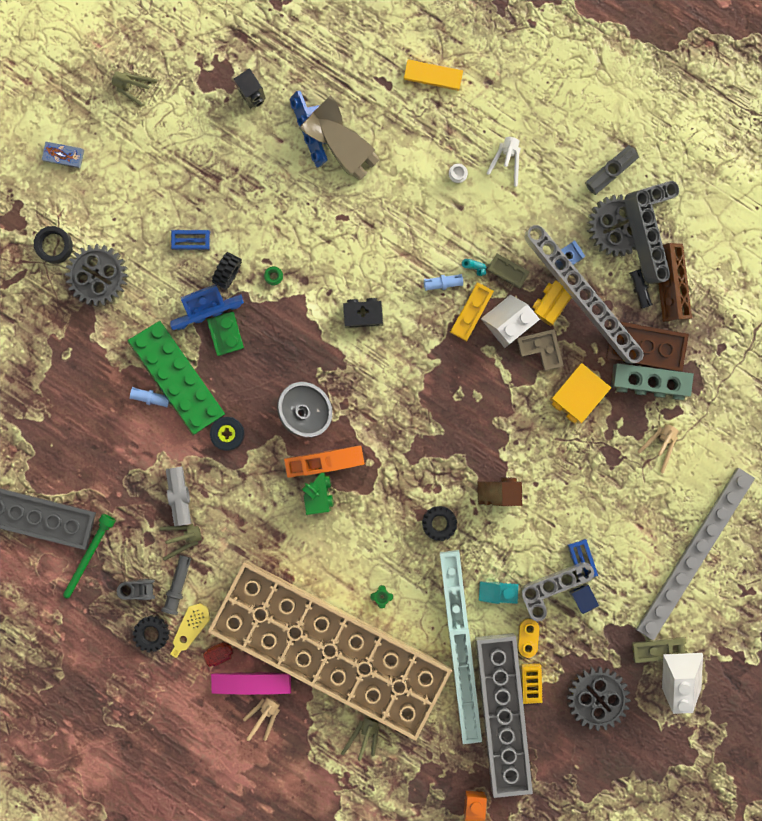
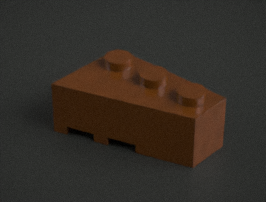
(500, 493)

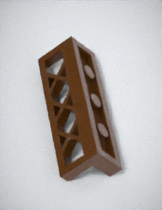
(669, 291)

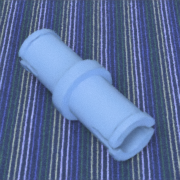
(443, 282)
(149, 397)

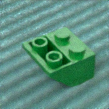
(324, 501)

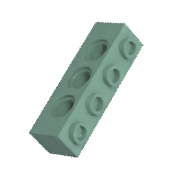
(682, 381)

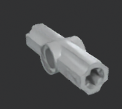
(178, 496)

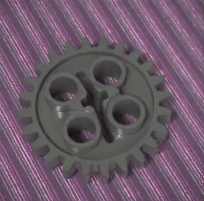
(610, 209)
(88, 289)
(610, 687)

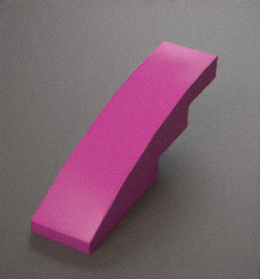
(251, 683)

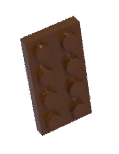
(660, 347)

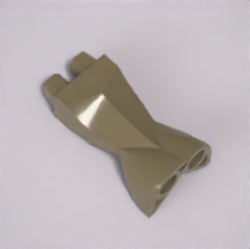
(347, 146)

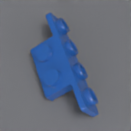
(302, 113)
(204, 304)

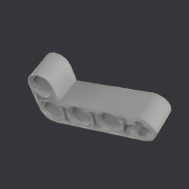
(558, 587)

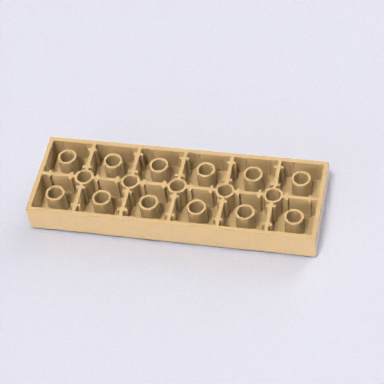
(330, 650)

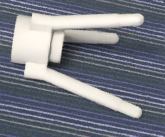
(509, 148)

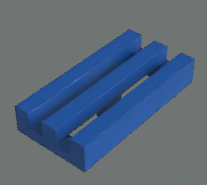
(206, 240)
(577, 544)

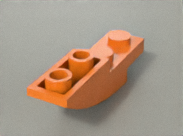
(324, 461)

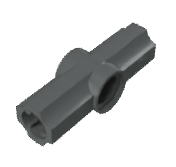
(604, 177)

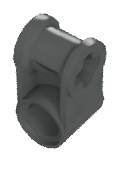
(140, 589)

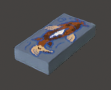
(63, 155)

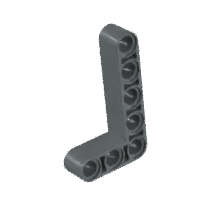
(646, 230)

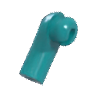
(475, 265)

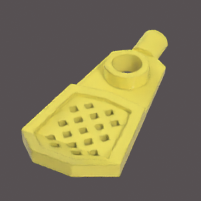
(188, 630)

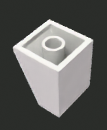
(510, 320)
(682, 680)

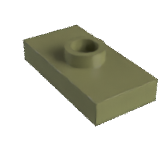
(508, 271)

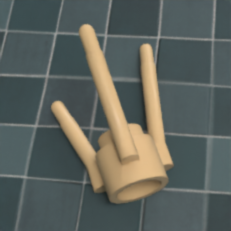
(668, 436)
(268, 708)

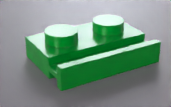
(225, 334)

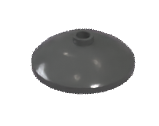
(312, 404)

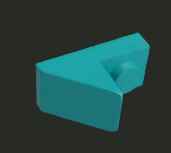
(498, 592)

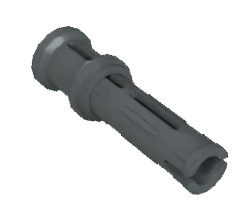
(175, 592)

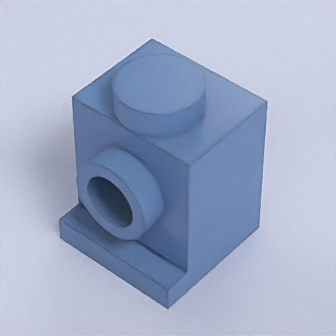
(575, 252)

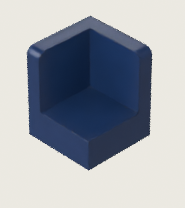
(584, 598)

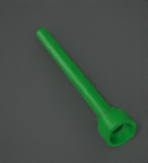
(106, 523)

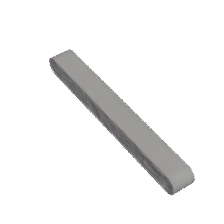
(592, 299)

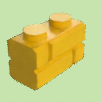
(552, 303)

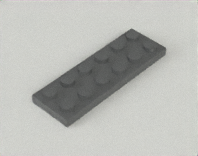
(45, 519)

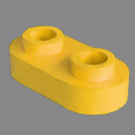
(528, 638)

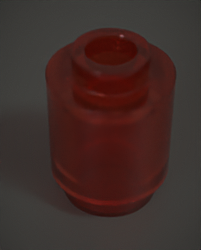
(218, 654)

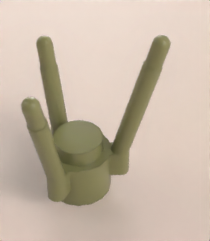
(124, 80)
(192, 535)
(369, 727)

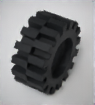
(226, 270)
(439, 535)
(140, 639)

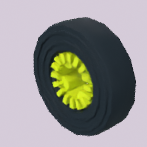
(220, 426)

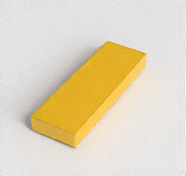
(433, 75)
(471, 311)

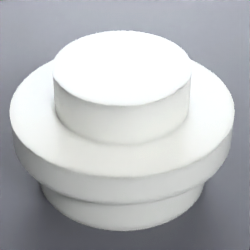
(458, 173)

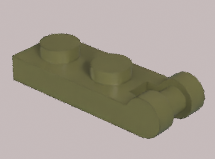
(654, 650)

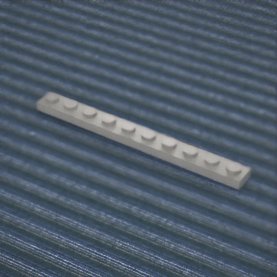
(695, 553)

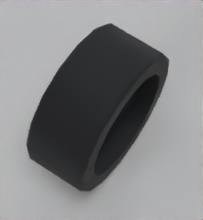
(42, 234)

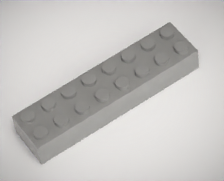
(503, 715)

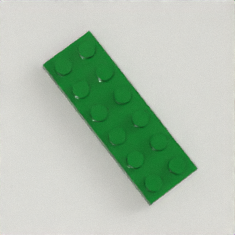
(176, 377)

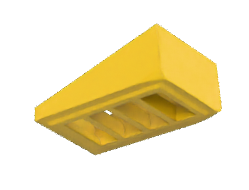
(531, 668)

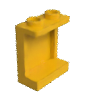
(580, 394)

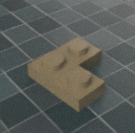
(546, 345)

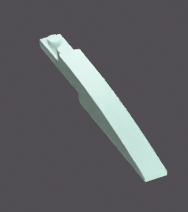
(460, 647)

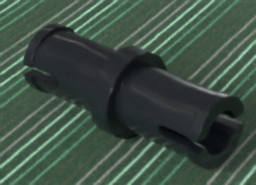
(640, 288)

